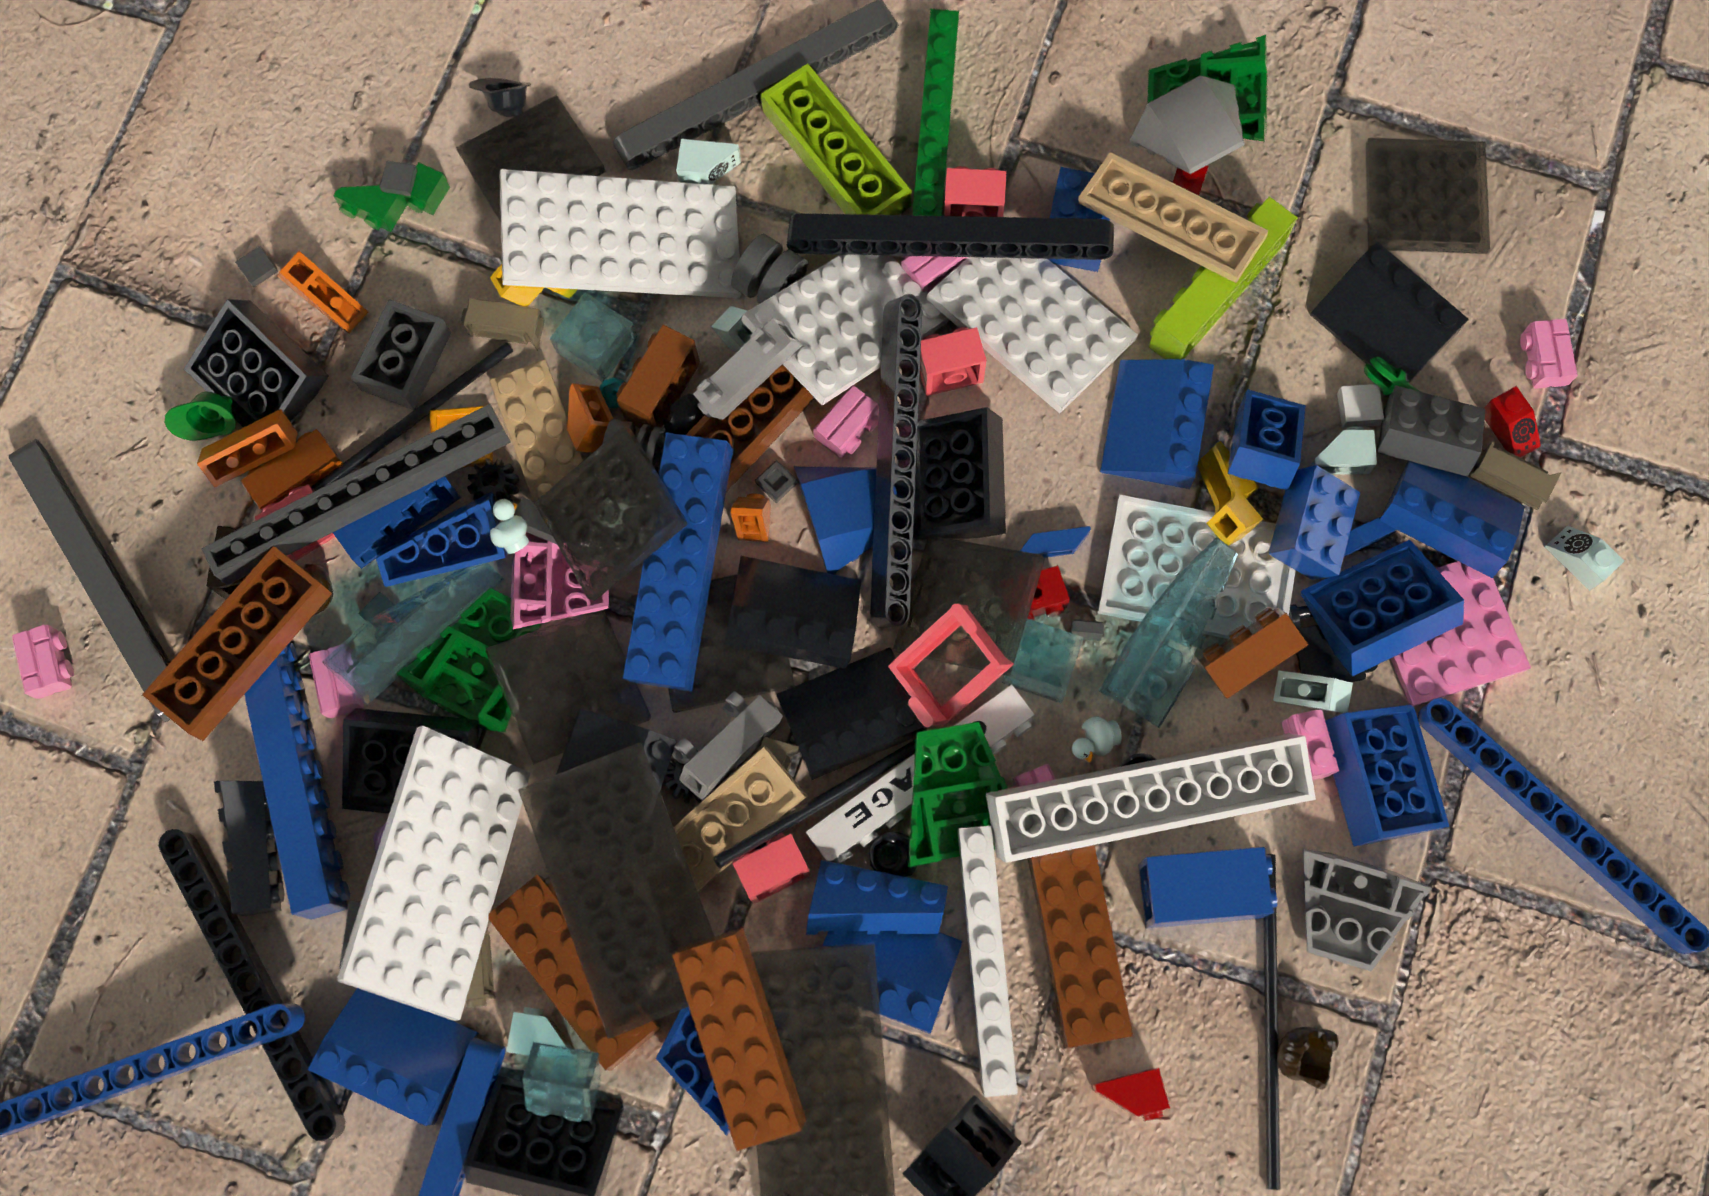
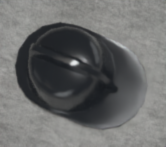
(502, 95)

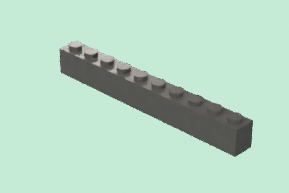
(358, 494)

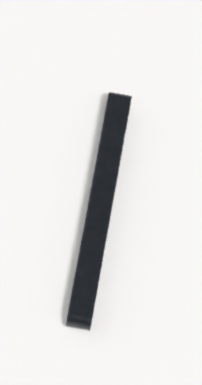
(951, 236)
(888, 474)
(237, 974)

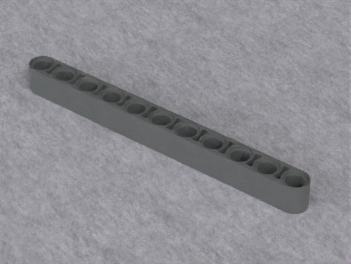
(744, 89)
(91, 564)

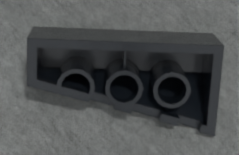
(250, 848)

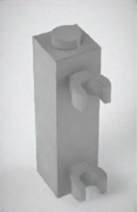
(746, 369)
(730, 748)

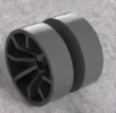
(766, 270)

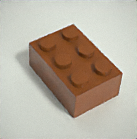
(658, 378)
(1252, 651)

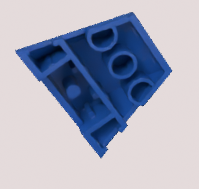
(840, 510)
(687, 1064)

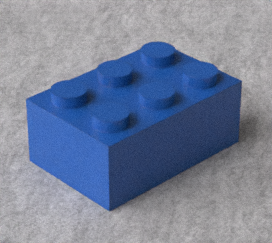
(1066, 205)
(1267, 440)
(1314, 523)

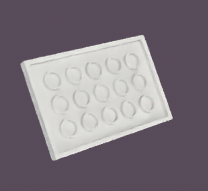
(840, 319)
(1034, 323)
(1159, 540)

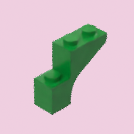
(384, 209)

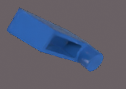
(1367, 535)
(1056, 542)

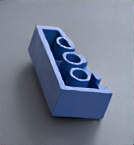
(394, 521)
(444, 545)

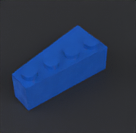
(873, 902)

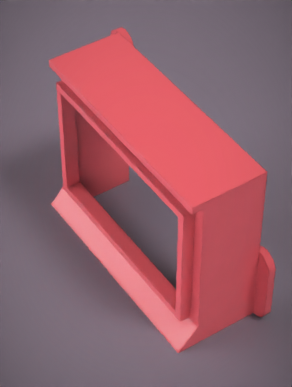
(922, 700)

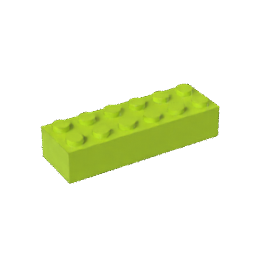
(834, 146)
(1211, 295)

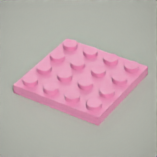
(1467, 655)

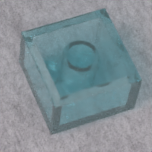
(594, 337)
(1044, 661)
(561, 1081)

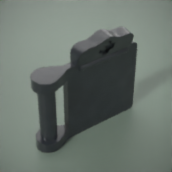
(1318, 656)

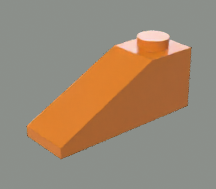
(322, 292)
(752, 517)

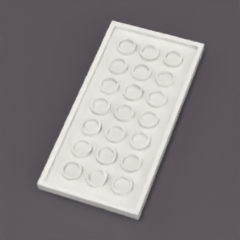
(618, 234)
(435, 876)

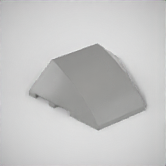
(1191, 124)
(1355, 907)

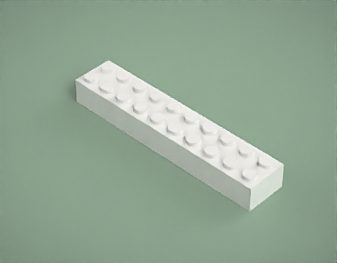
(1150, 797)

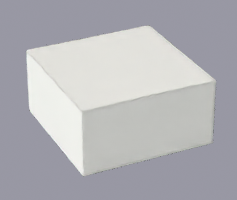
(1360, 405)

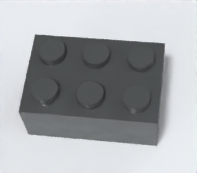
(401, 354)
(1432, 431)

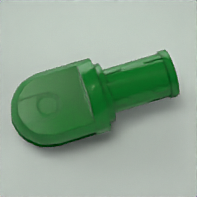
(1386, 376)

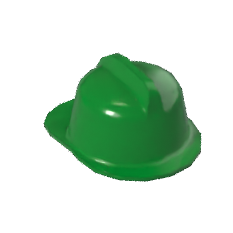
(201, 418)

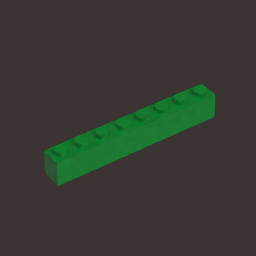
(936, 113)

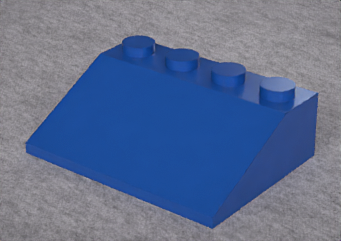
(1157, 420)
(1455, 516)
(1383, 607)
(1384, 775)
(910, 972)
(394, 1055)

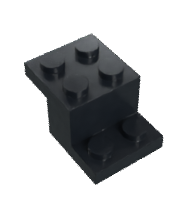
(963, 1154)

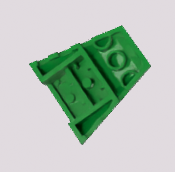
(1239, 65)
(457, 670)
(950, 789)

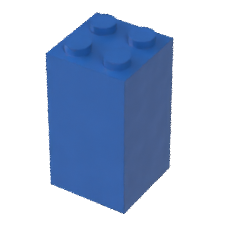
(1206, 887)

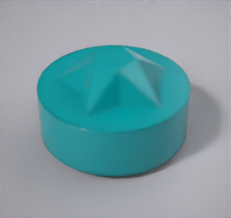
(609, 391)

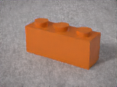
(247, 448)
(302, 465)

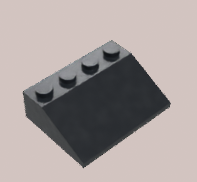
(1389, 313)
(254, 365)
(960, 476)
(793, 612)
(849, 714)
(601, 735)
(377, 750)
(539, 1153)

